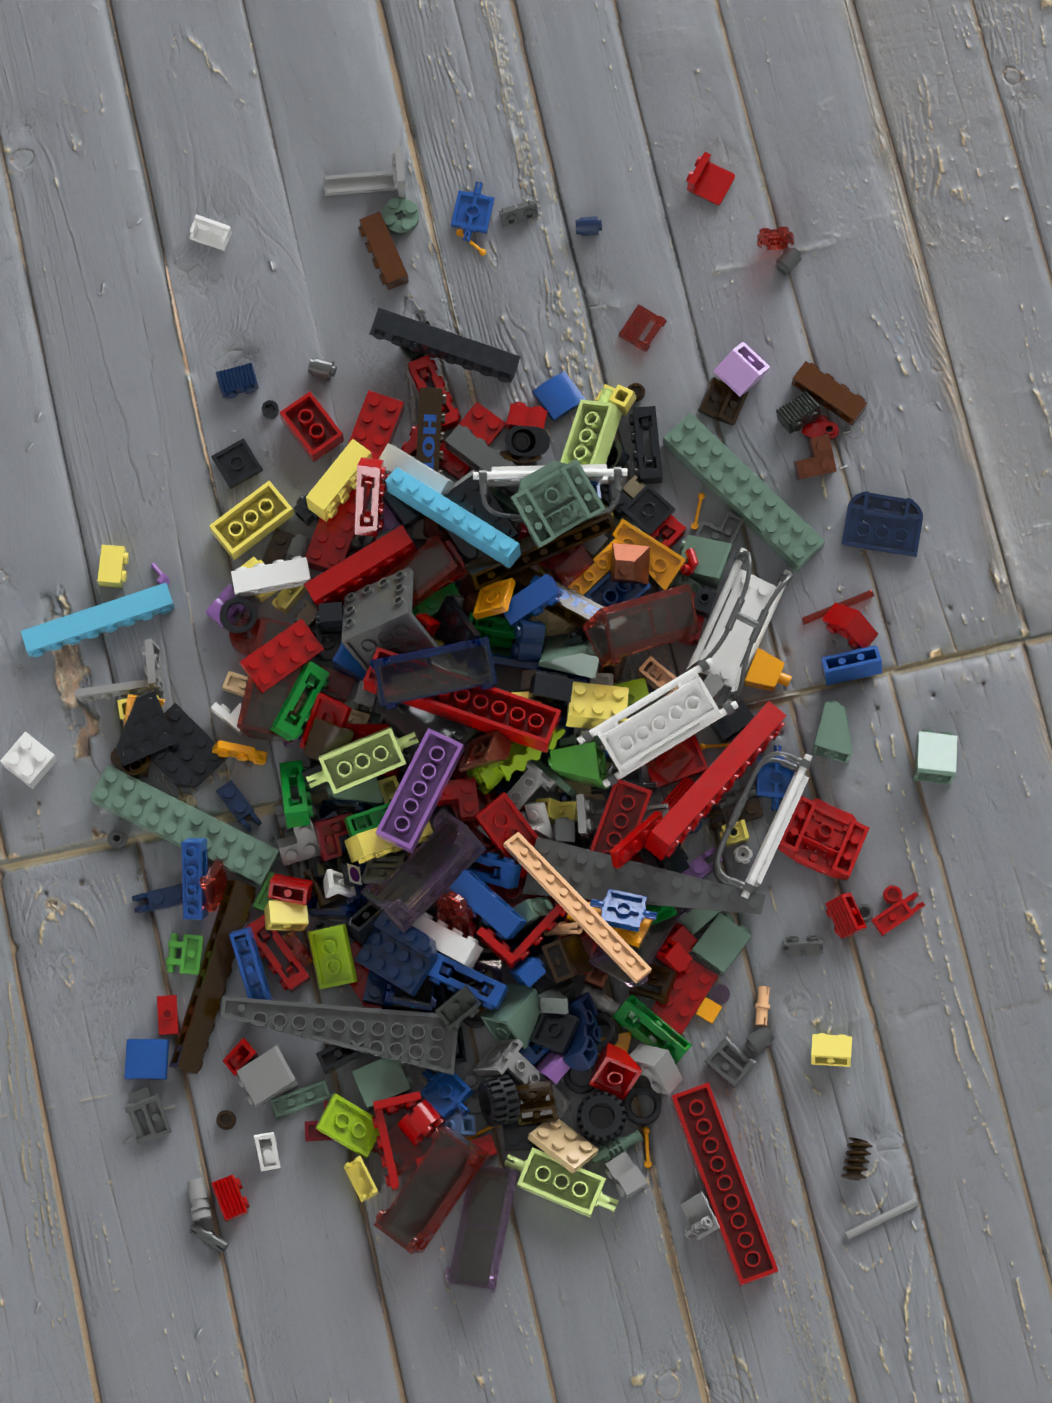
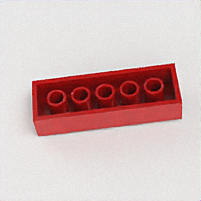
(361, 568)

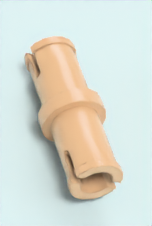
(564, 928)
(762, 1006)

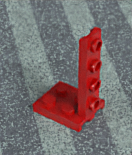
(503, 951)
(391, 1107)

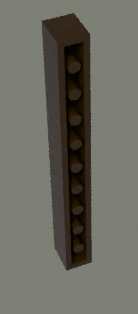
(212, 978)

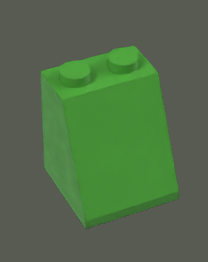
(580, 764)

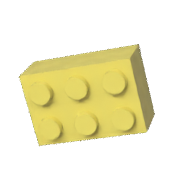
(595, 704)

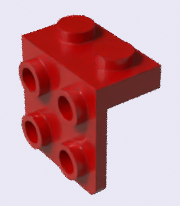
(709, 180)

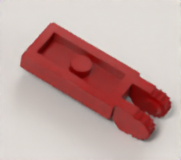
(896, 915)

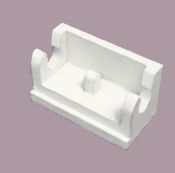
(210, 232)

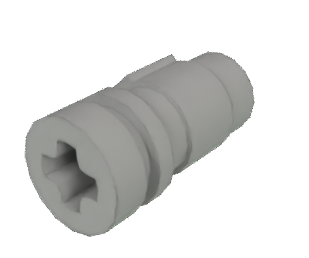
(602, 1002)
(198, 1197)

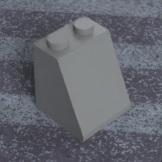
(266, 1077)

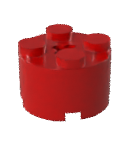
(420, 1122)

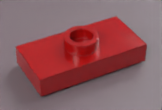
(167, 1015)

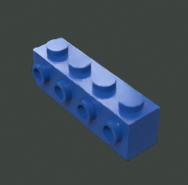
(488, 905)

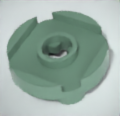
(397, 206)

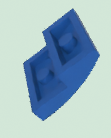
(558, 395)
(146, 1059)

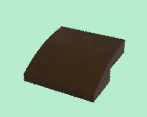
(721, 402)
(325, 738)
(536, 1103)

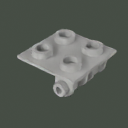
(700, 1217)

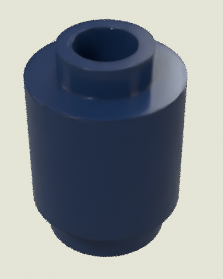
(588, 226)

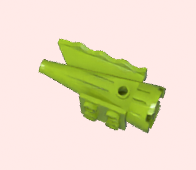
(490, 775)

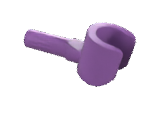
(163, 578)

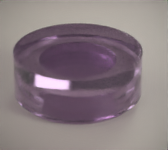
(720, 994)

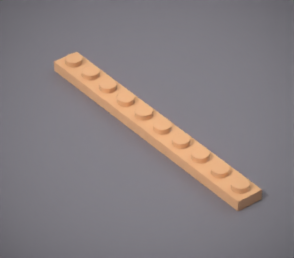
(577, 907)

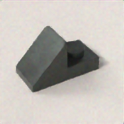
(557, 998)

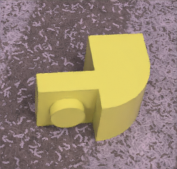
(621, 397)
(558, 809)

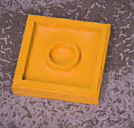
(494, 598)

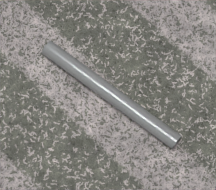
(882, 1218)

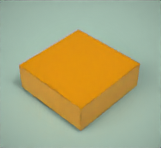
(708, 1010)

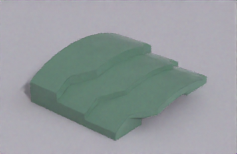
(556, 500)

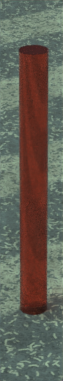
(849, 602)

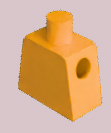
(766, 672)

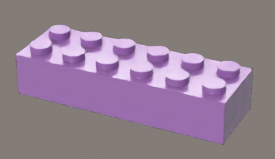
(420, 790)

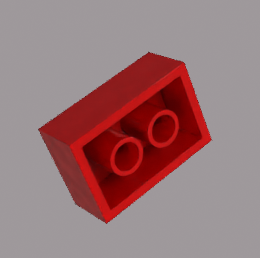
(311, 426)

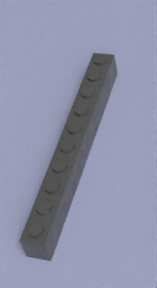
(479, 456)

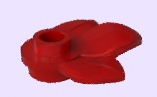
(819, 428)

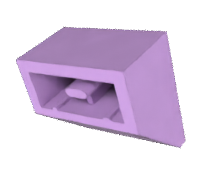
(741, 369)

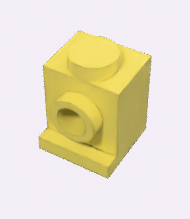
(741, 837)

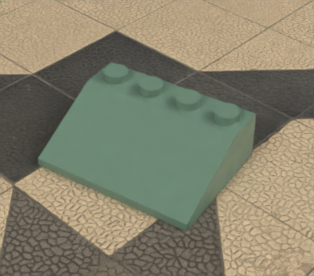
(574, 659)

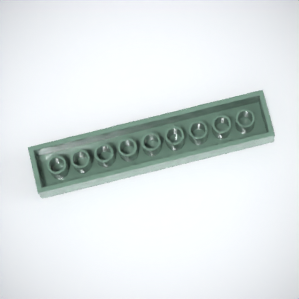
(743, 492)
(178, 821)

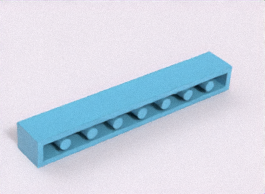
(453, 517)
(97, 619)

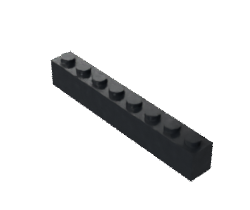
(444, 345)

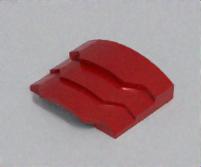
(823, 838)

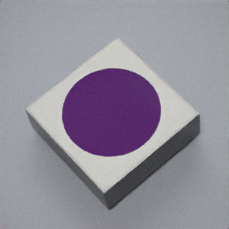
(351, 875)

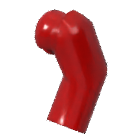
(692, 563)

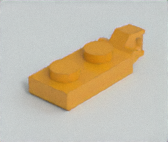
(240, 752)

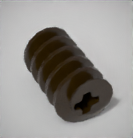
(856, 1160)

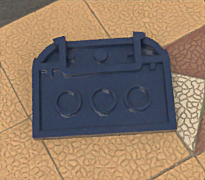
(883, 524)
(398, 956)

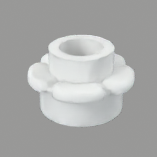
(743, 859)

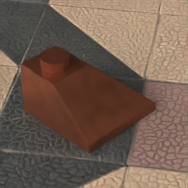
(630, 564)
(485, 751)

